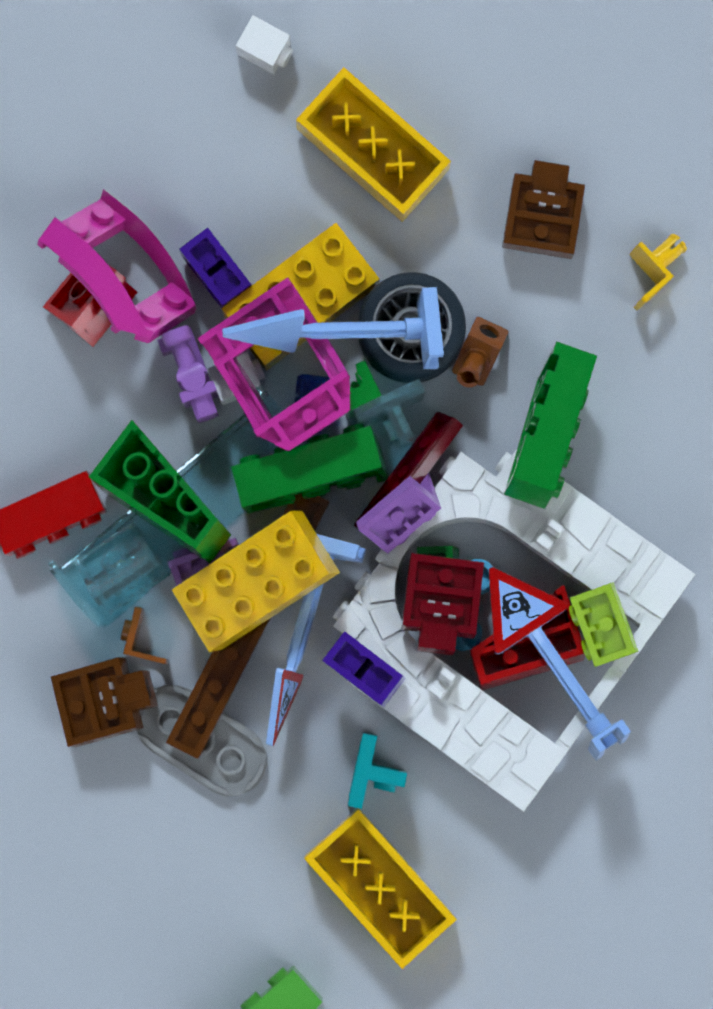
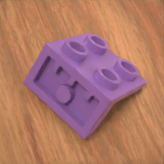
(400, 513)

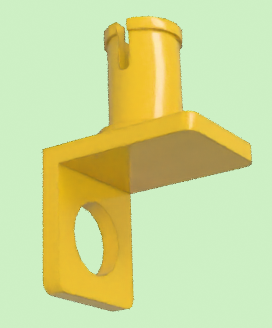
(655, 264)

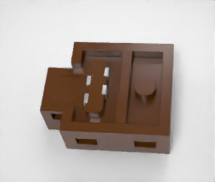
(544, 211)
(102, 701)

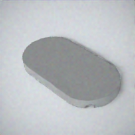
(228, 758)

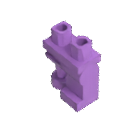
(191, 373)

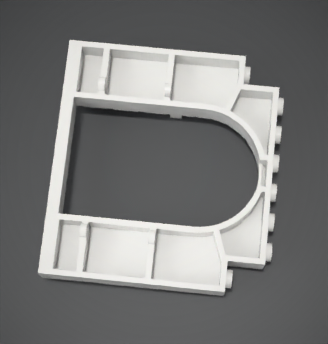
(446, 706)

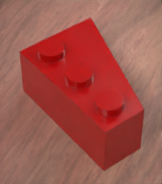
(523, 658)

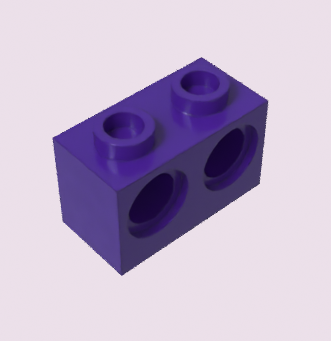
(214, 267)
(364, 669)

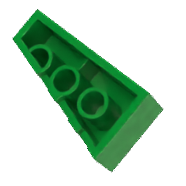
(550, 426)
(309, 469)
(153, 489)

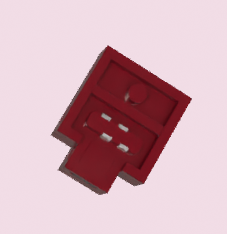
(442, 601)

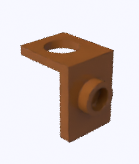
(130, 634)

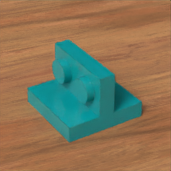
(383, 777)

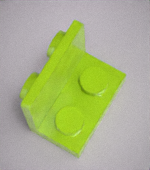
(602, 625)

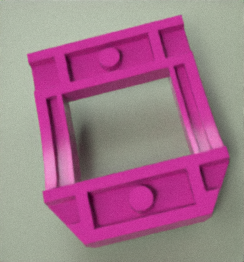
(74, 244)
(306, 415)

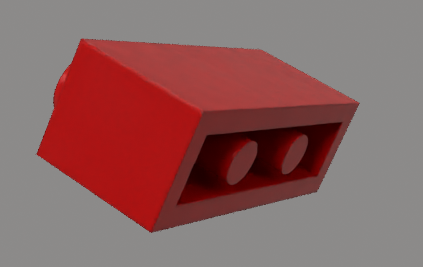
(50, 515)

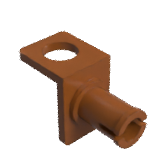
(479, 353)

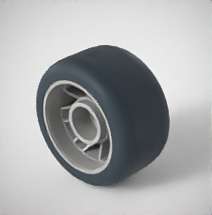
(397, 299)

